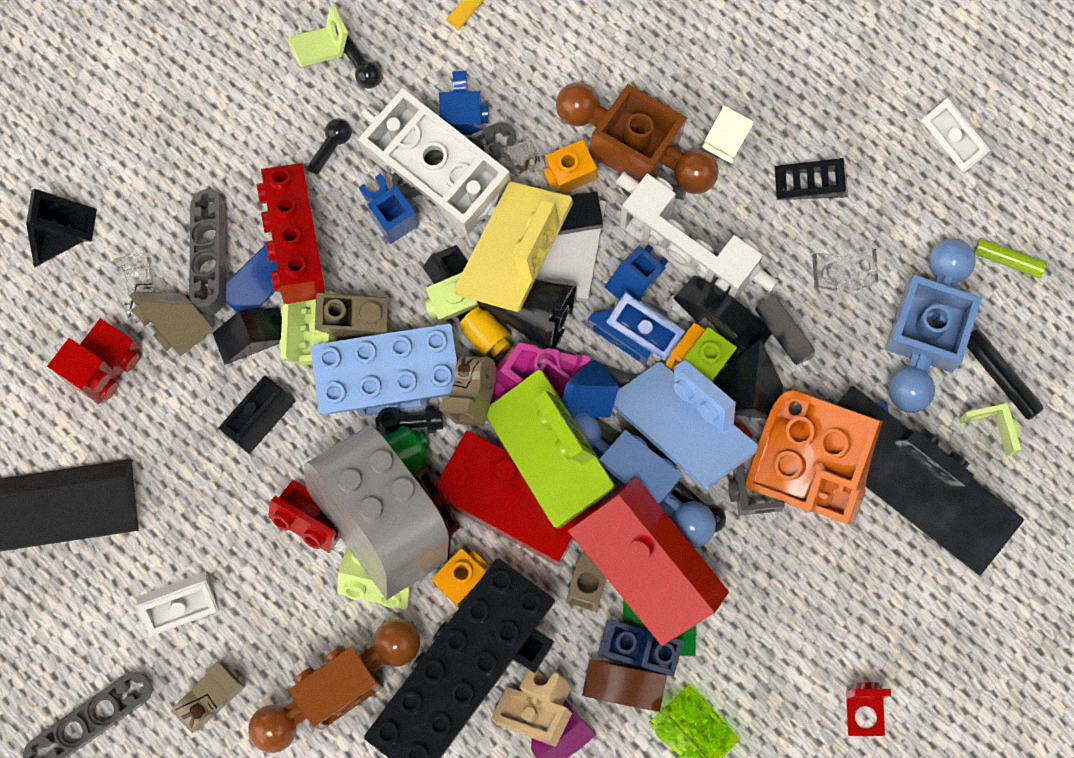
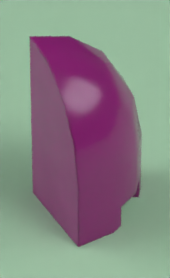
(573, 738)

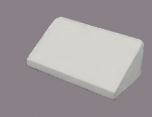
(957, 134)
(177, 604)

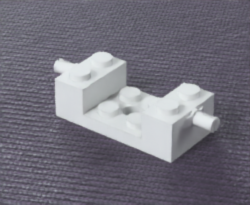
(461, 185)
(647, 219)

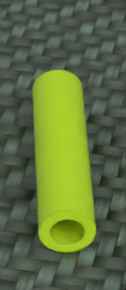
(1010, 258)

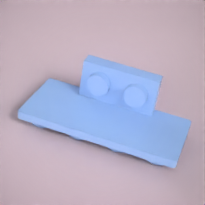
(384, 370)
(686, 420)

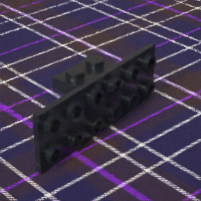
(934, 489)
(461, 665)

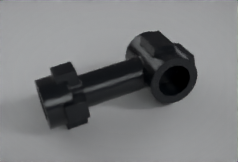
(389, 420)

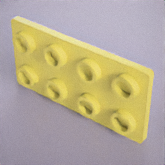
(513, 246)

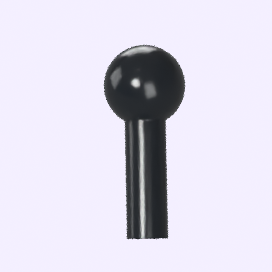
(367, 73)
(337, 133)
(687, 495)

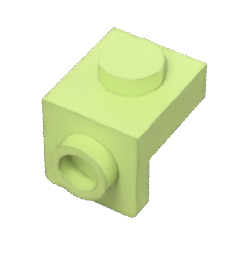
(444, 302)

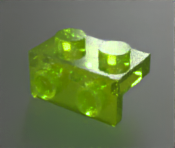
(693, 727)

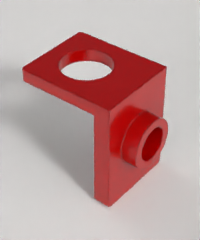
(867, 695)

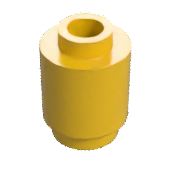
(485, 332)

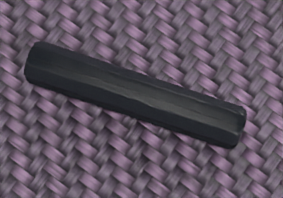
(1004, 375)

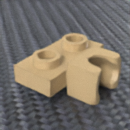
(537, 709)

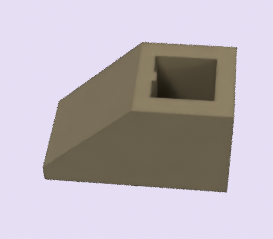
(350, 315)
(173, 316)

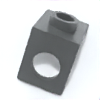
(738, 493)

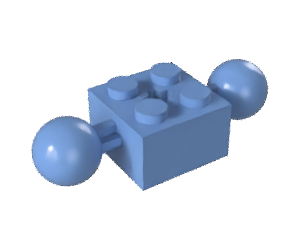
(954, 318)
(631, 458)

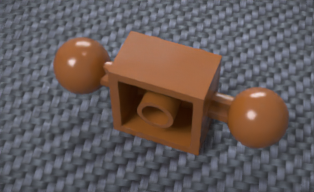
(637, 136)
(335, 687)

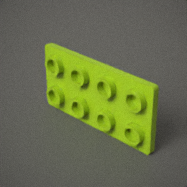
(549, 449)

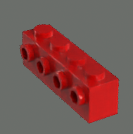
(293, 233)

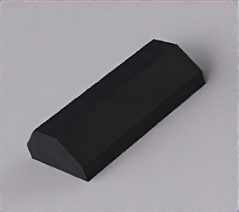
(67, 505)

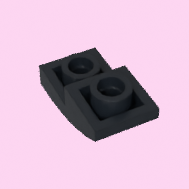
(708, 301)

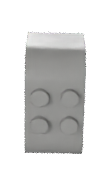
(378, 510)

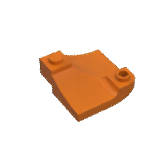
(815, 456)

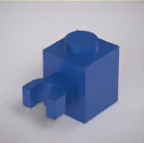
(463, 107)
(390, 210)
(636, 273)

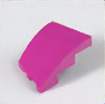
(526, 359)

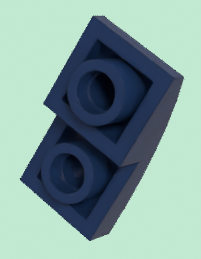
(639, 648)

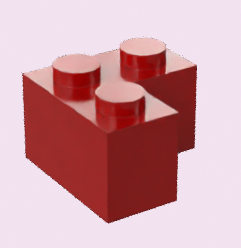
(96, 361)

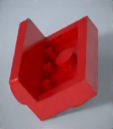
(300, 514)

